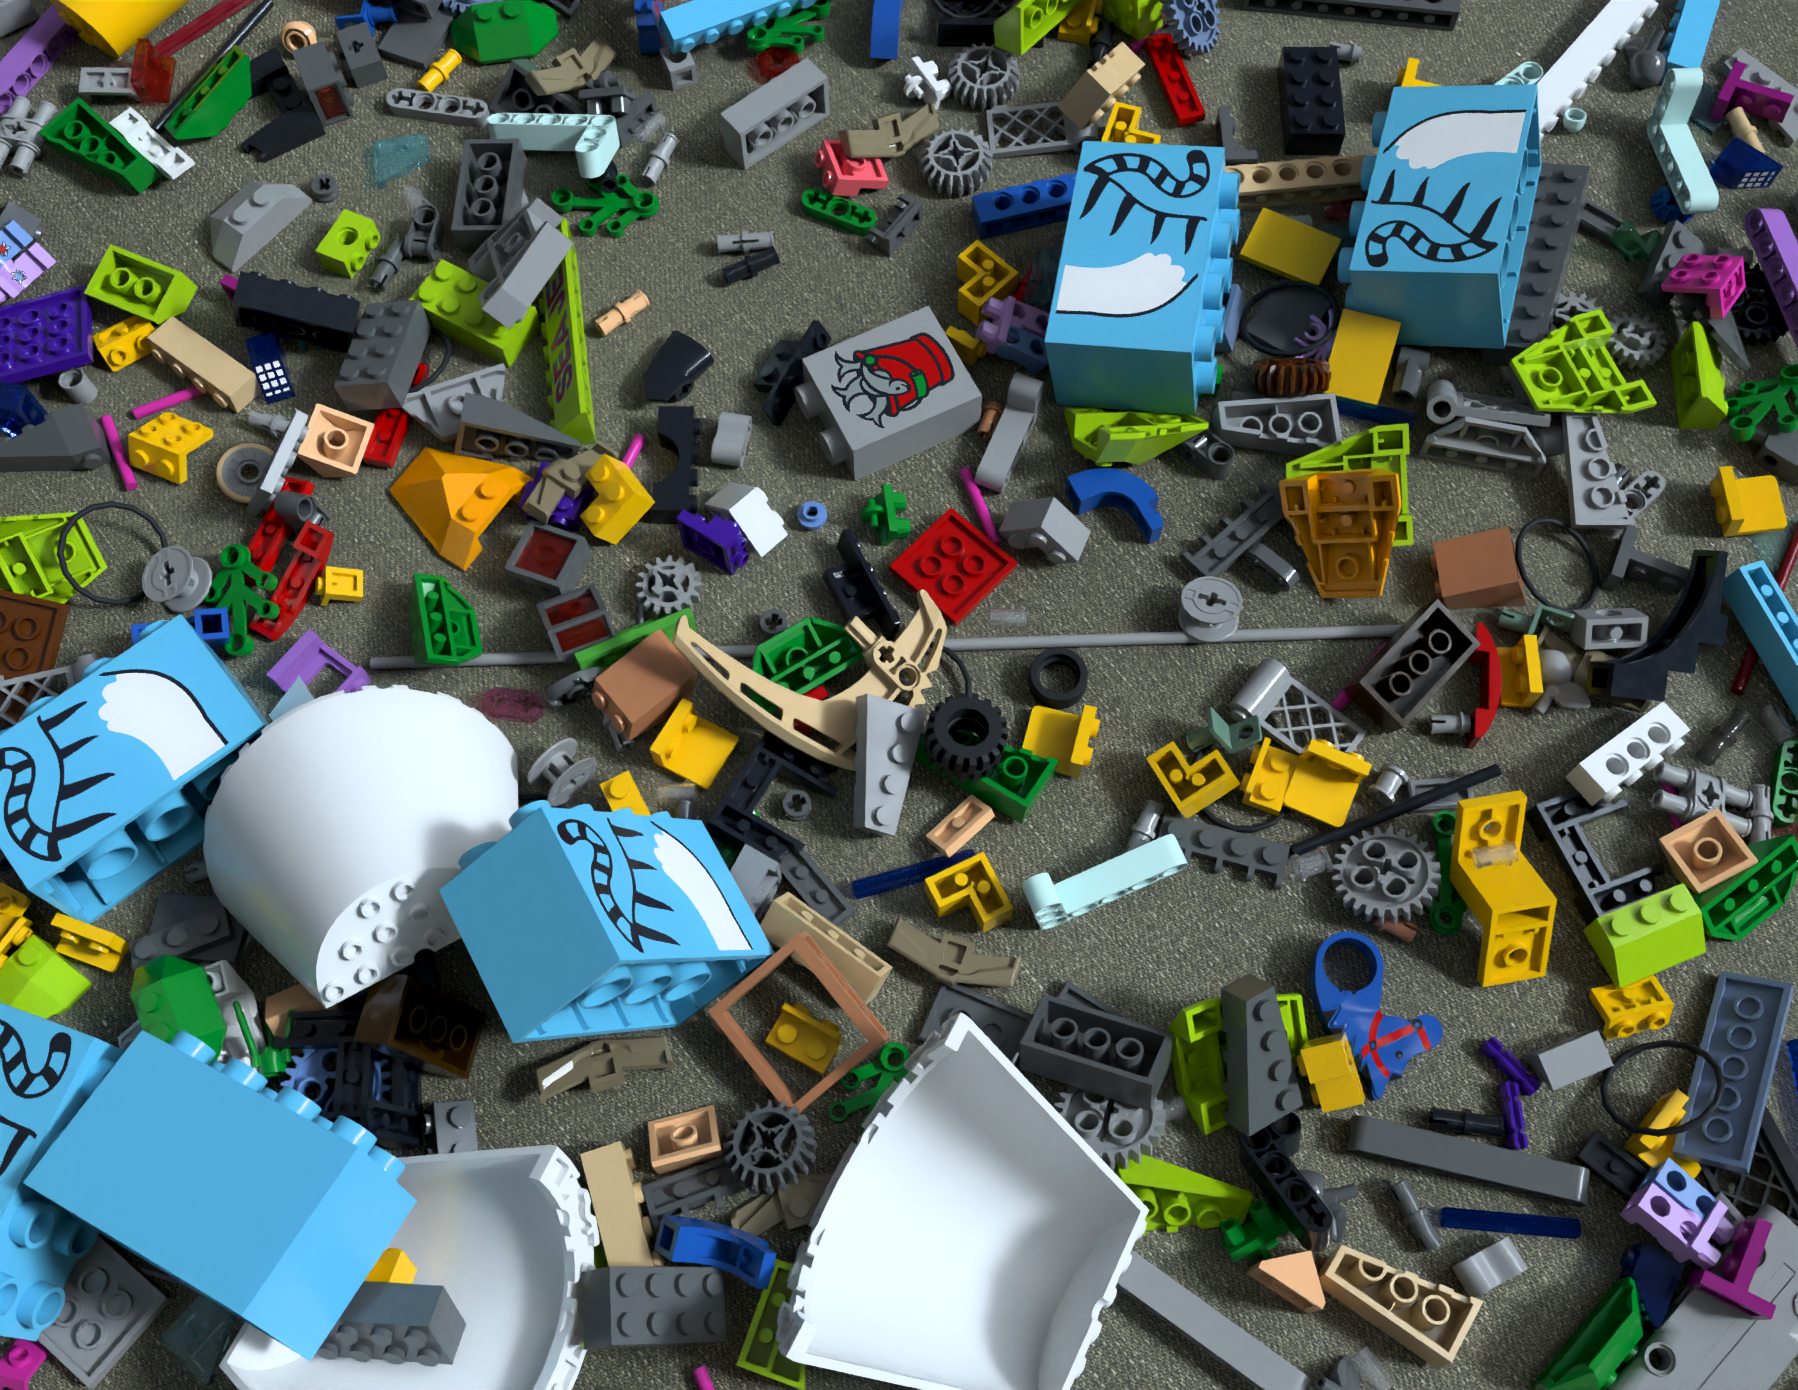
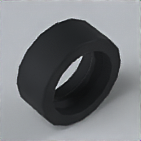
(1058, 656)

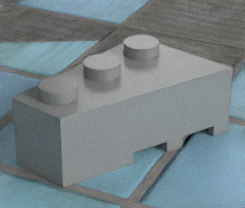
(756, 878)

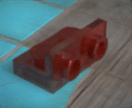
(152, 74)

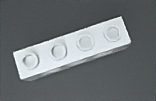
(1627, 754)

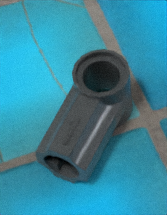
(1409, 369)

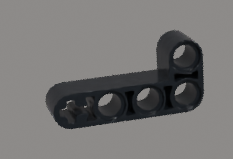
(1309, 1217)

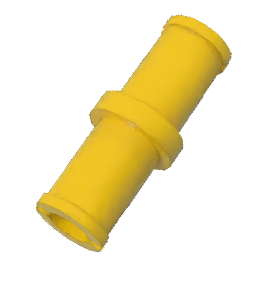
(439, 71)

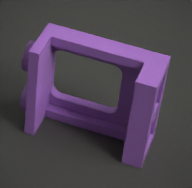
(308, 658)

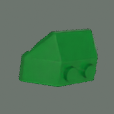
(504, 30)
(214, 98)
(441, 623)
(803, 657)
(1753, 895)
(175, 997)
(1598, 1344)

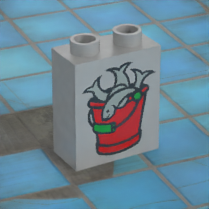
(889, 394)

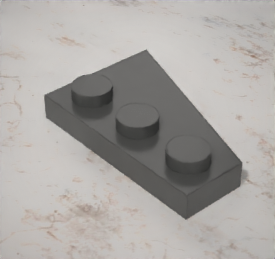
(1672, 246)

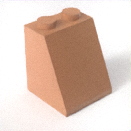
(1478, 571)
(644, 686)

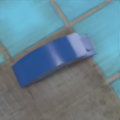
(886, 29)
(1117, 489)
(209, 623)
(716, 1246)

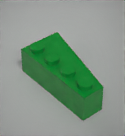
(96, 145)
(1009, 788)

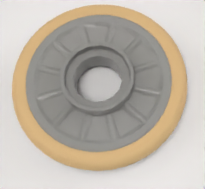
(234, 462)

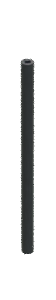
(237, 38)
(1396, 810)

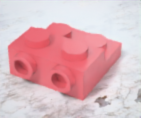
(845, 174)

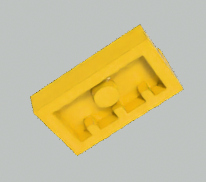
(1081, 22)
(125, 342)
(1520, 673)
(1269, 779)
(89, 943)
(1632, 1008)
(805, 1038)

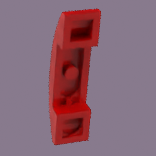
(298, 581)
(1490, 684)

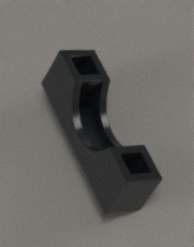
(677, 433)

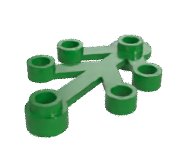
(760, 38)
(609, 205)
(1744, 426)
(240, 594)
(1444, 904)
(870, 1070)

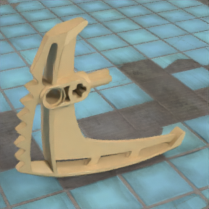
(837, 714)

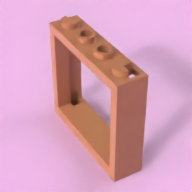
(839, 990)

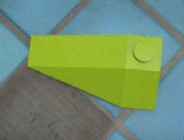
(41, 980)
(1182, 1196)

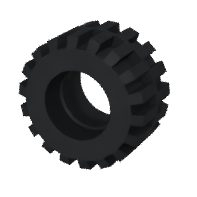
(970, 715)

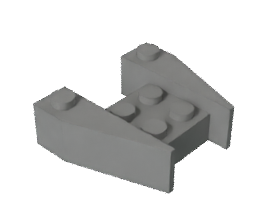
(519, 261)

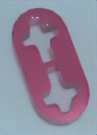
(513, 712)

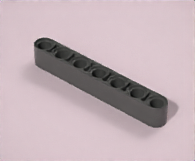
(1468, 1161)

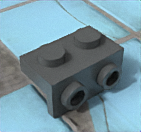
(449, 1127)

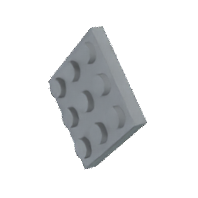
(279, 464)
(102, 1312)

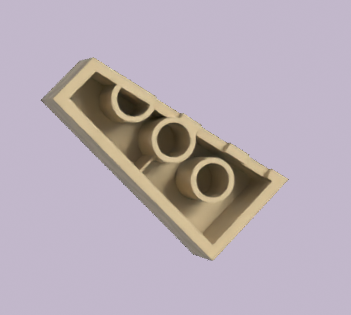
(1101, 85)
(1412, 1311)

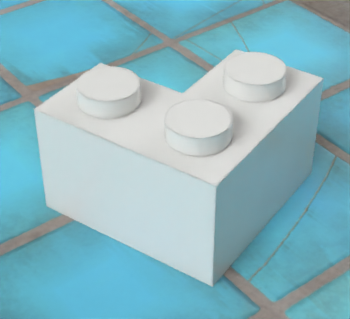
(751, 513)

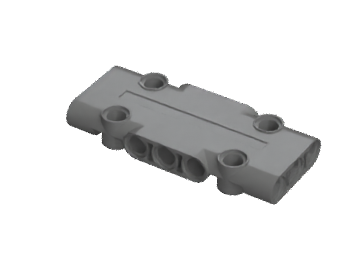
(1718, 1347)

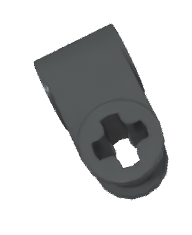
(424, 233)
(1204, 450)
(297, 508)

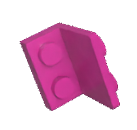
(1717, 276)

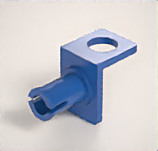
(371, 14)

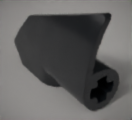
(676, 368)

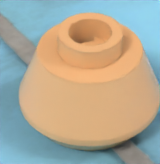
(297, 35)

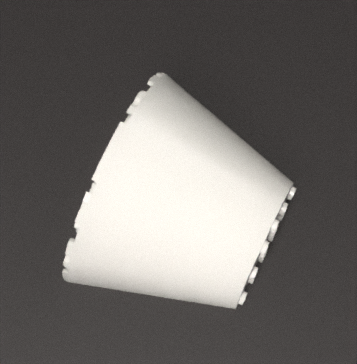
(351, 826)
(961, 1234)
(509, 1248)

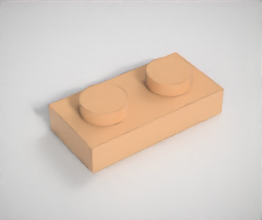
(960, 825)

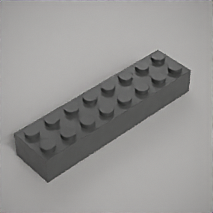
(1545, 259)

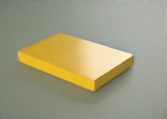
(1289, 248)
(1361, 355)

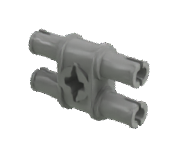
(21, 134)
(1700, 795)

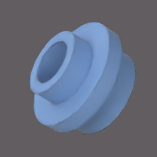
(816, 521)

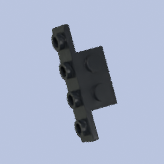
(785, 371)
(858, 590)

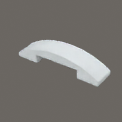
(159, 153)

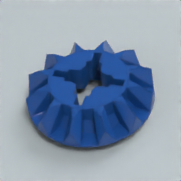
(1667, 212)

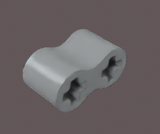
(731, 439)
(1489, 1267)

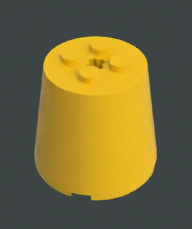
(115, 24)

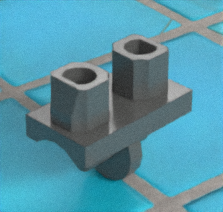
(607, 90)

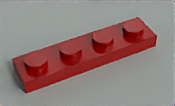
(1174, 79)
(391, 429)
(273, 531)

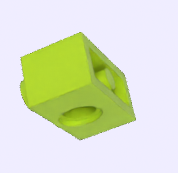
(348, 244)

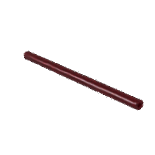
(1782, 576)

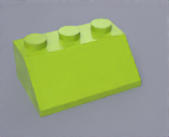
(140, 286)
(1698, 380)
(1648, 936)

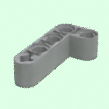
(1011, 432)

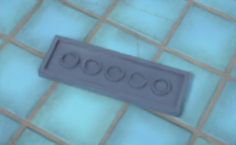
(1745, 1041)

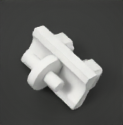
(923, 83)

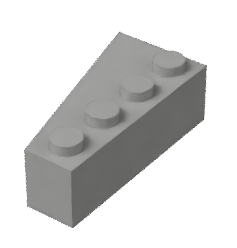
(1279, 423)
(883, 761)

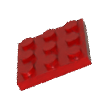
(953, 566)

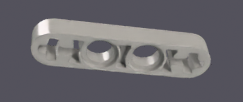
(409, 100)

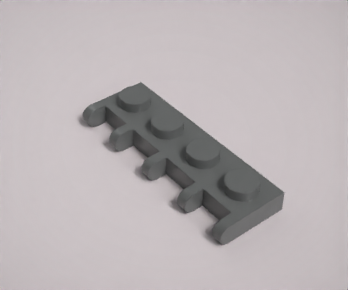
(1238, 535)
(1227, 847)
(693, 1188)

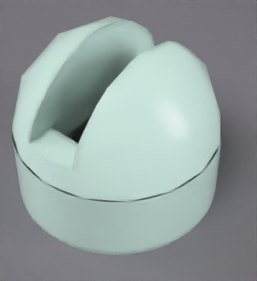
(1574, 119)

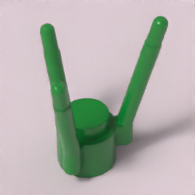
(270, 1061)

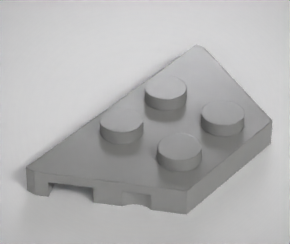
(441, 404)

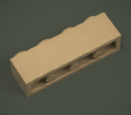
(204, 365)
(855, 962)
(618, 1206)

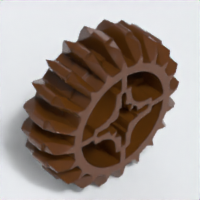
(1290, 376)

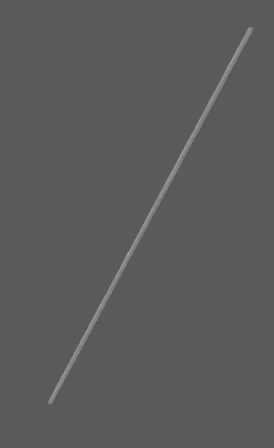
(963, 644)

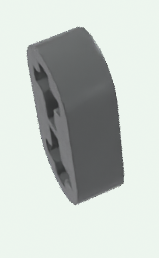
(1272, 567)

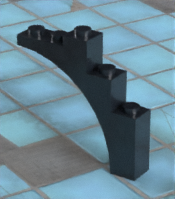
(1675, 645)

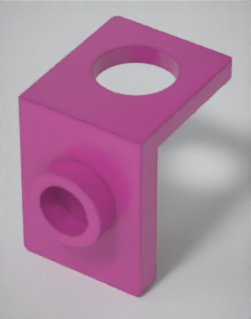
(21, 1363)

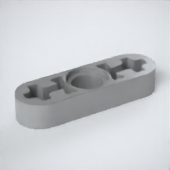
(1643, 500)

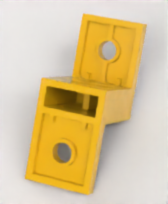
(1506, 900)

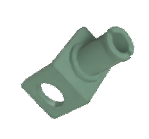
(1528, 625)
(1221, 733)

